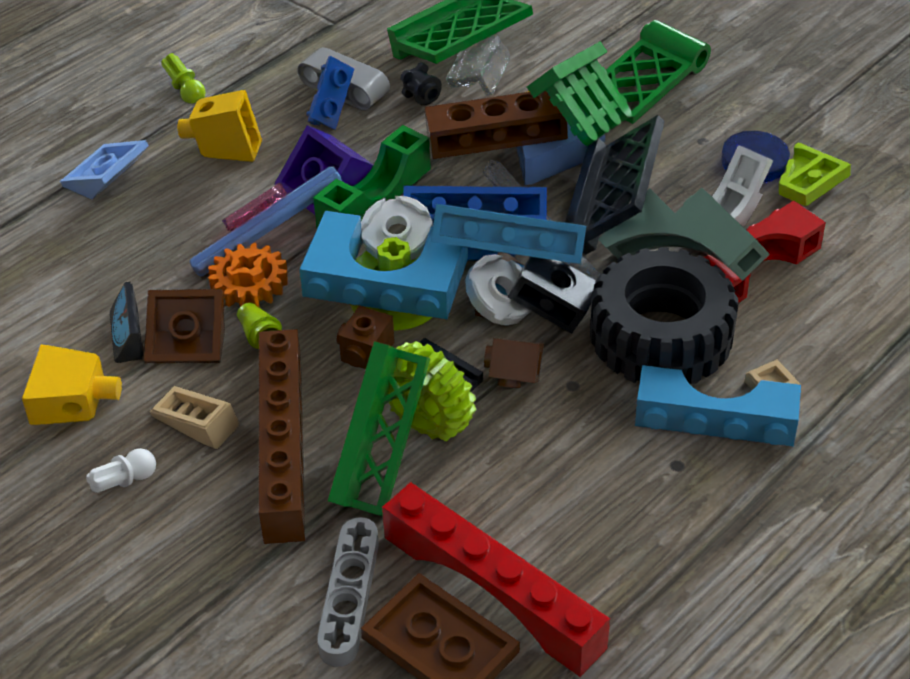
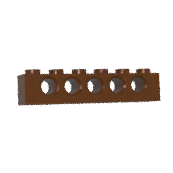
(281, 438)

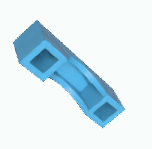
(762, 415)

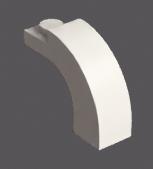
(741, 184)

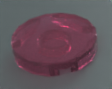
(254, 207)

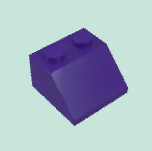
(314, 154)

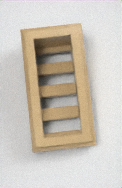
(199, 417)

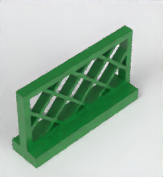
(453, 27)

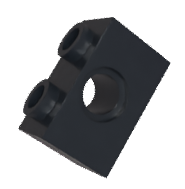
(554, 291)

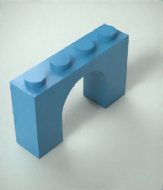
(420, 288)

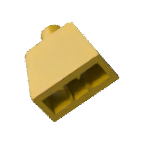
(223, 127)
(66, 386)

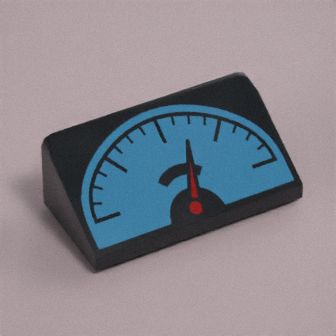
(126, 326)

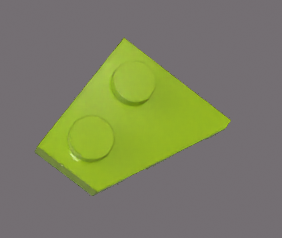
(811, 174)

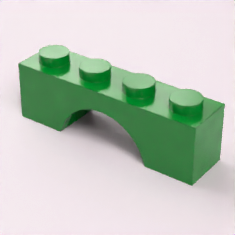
(400, 163)

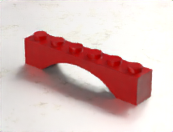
(555, 616)

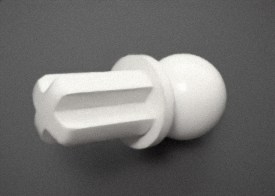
(122, 470)

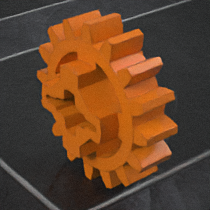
(249, 275)

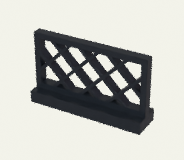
(613, 178)

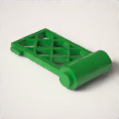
(669, 49)

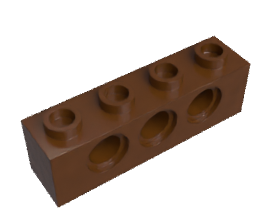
(493, 124)

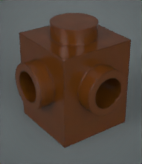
(360, 332)
(513, 361)

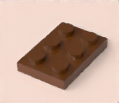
(438, 635)

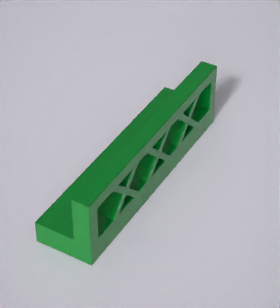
(365, 423)

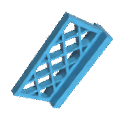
(508, 233)

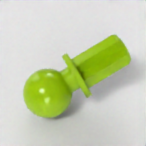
(183, 79)

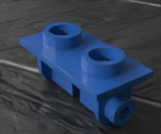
(331, 93)

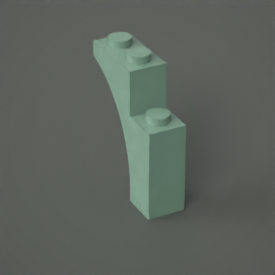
(697, 226)

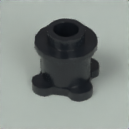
(418, 83)

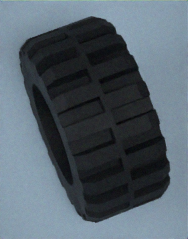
(668, 284)

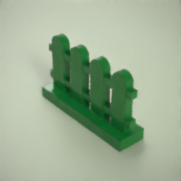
(584, 94)

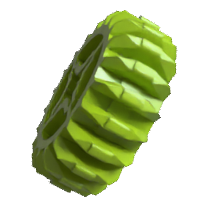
(445, 397)

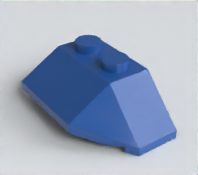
(508, 200)

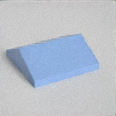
(103, 167)

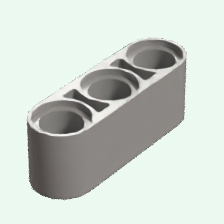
(366, 85)

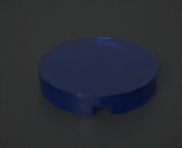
(761, 143)

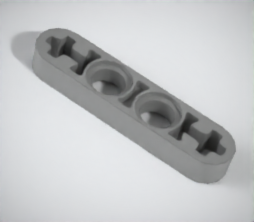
(347, 589)

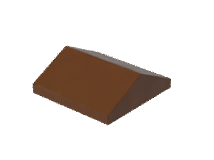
(184, 326)

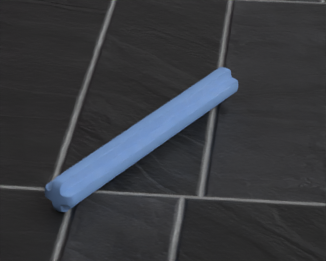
(265, 220)

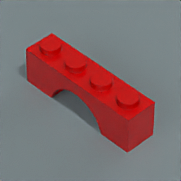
(786, 235)

